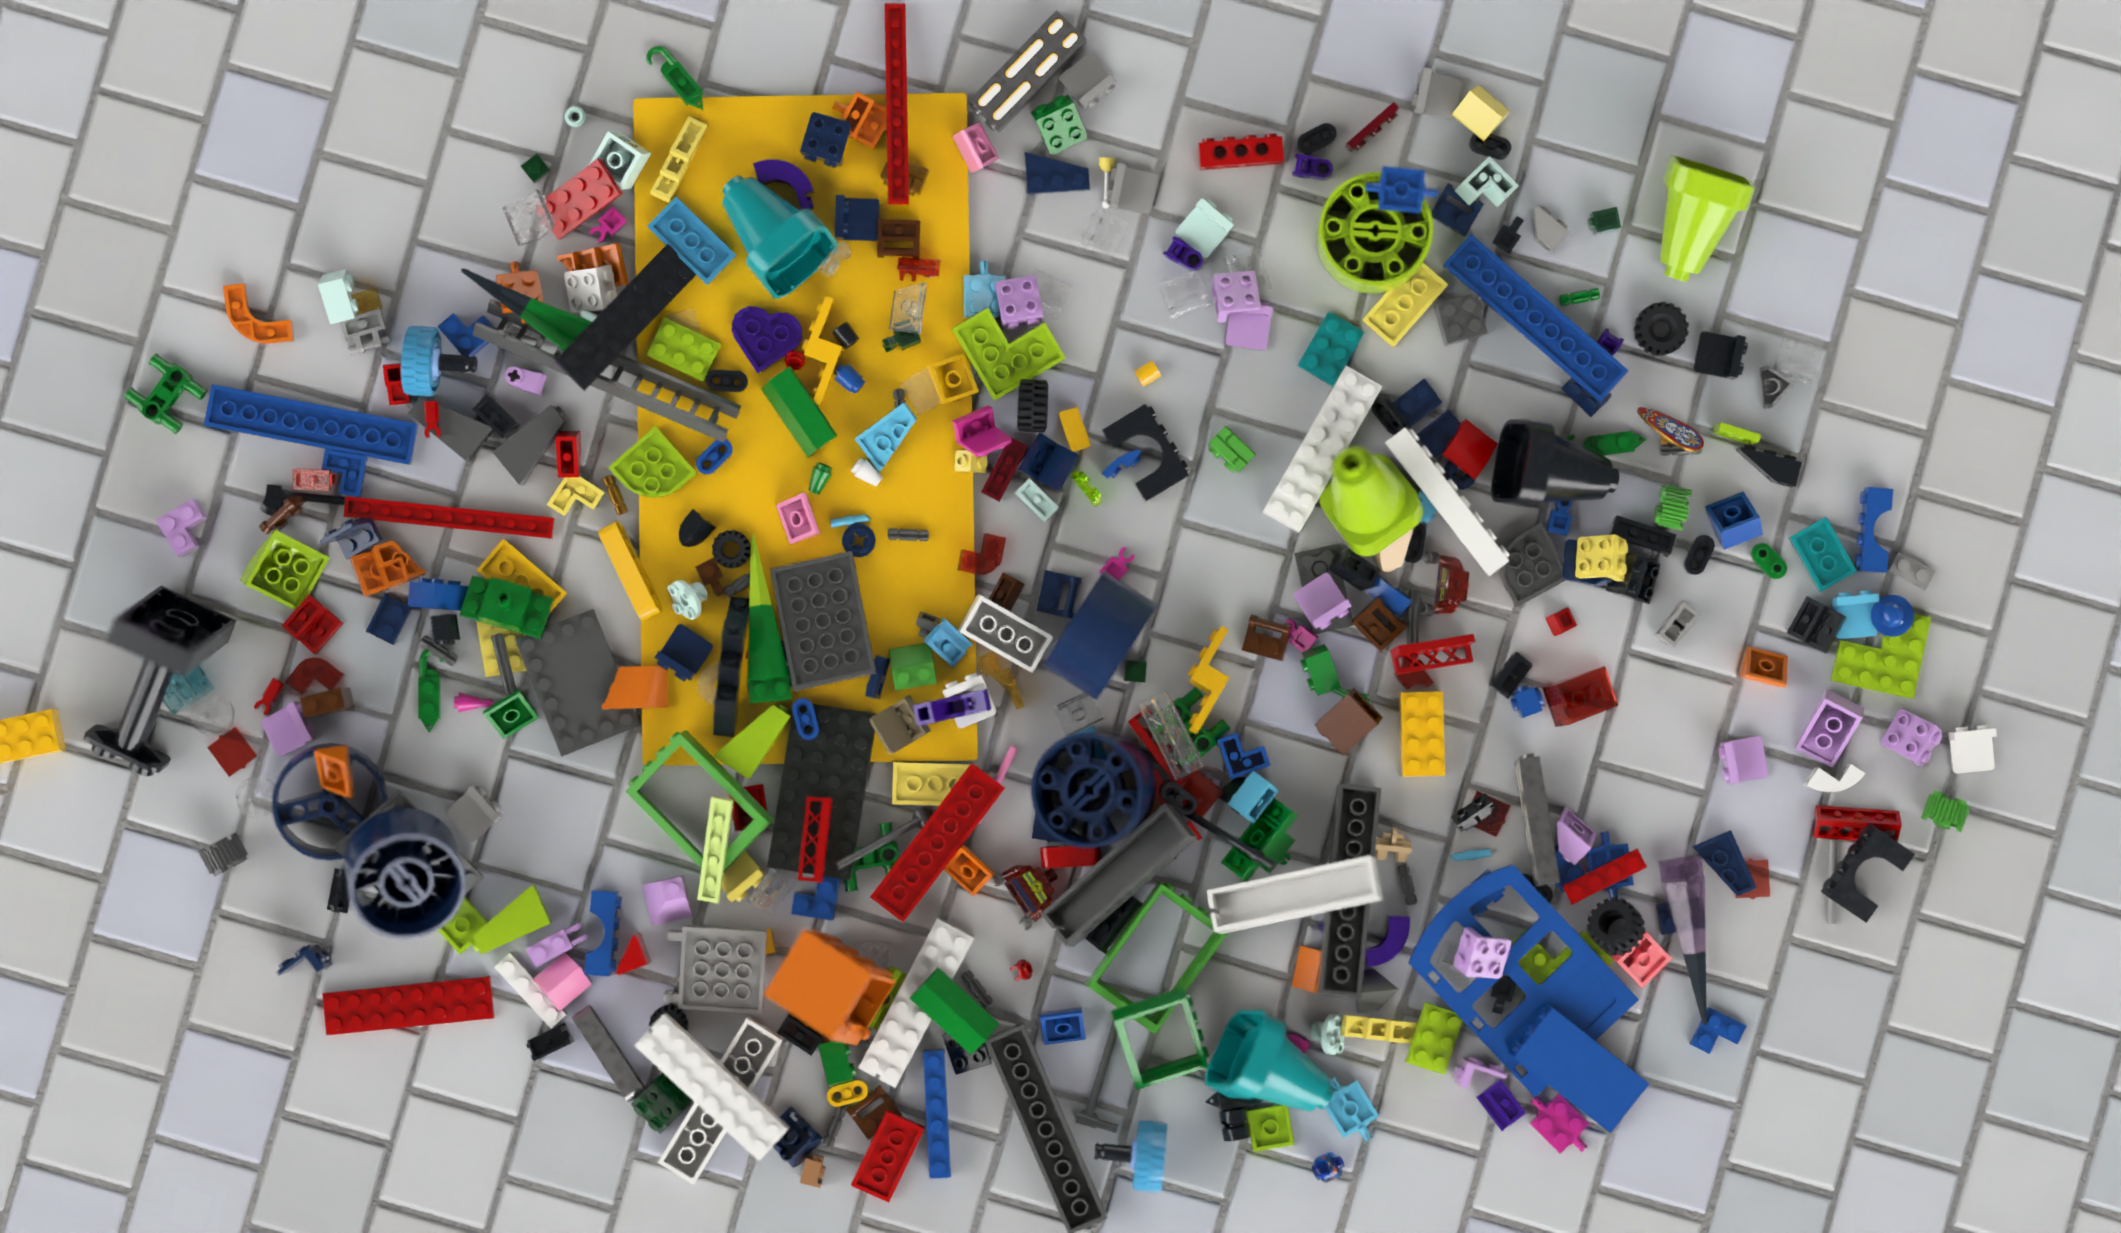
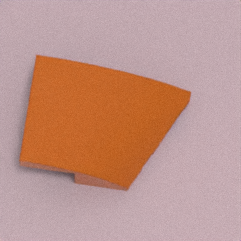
(598, 257)
(384, 568)
(638, 688)

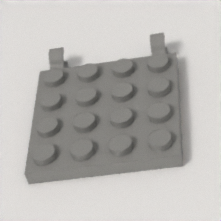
(720, 969)

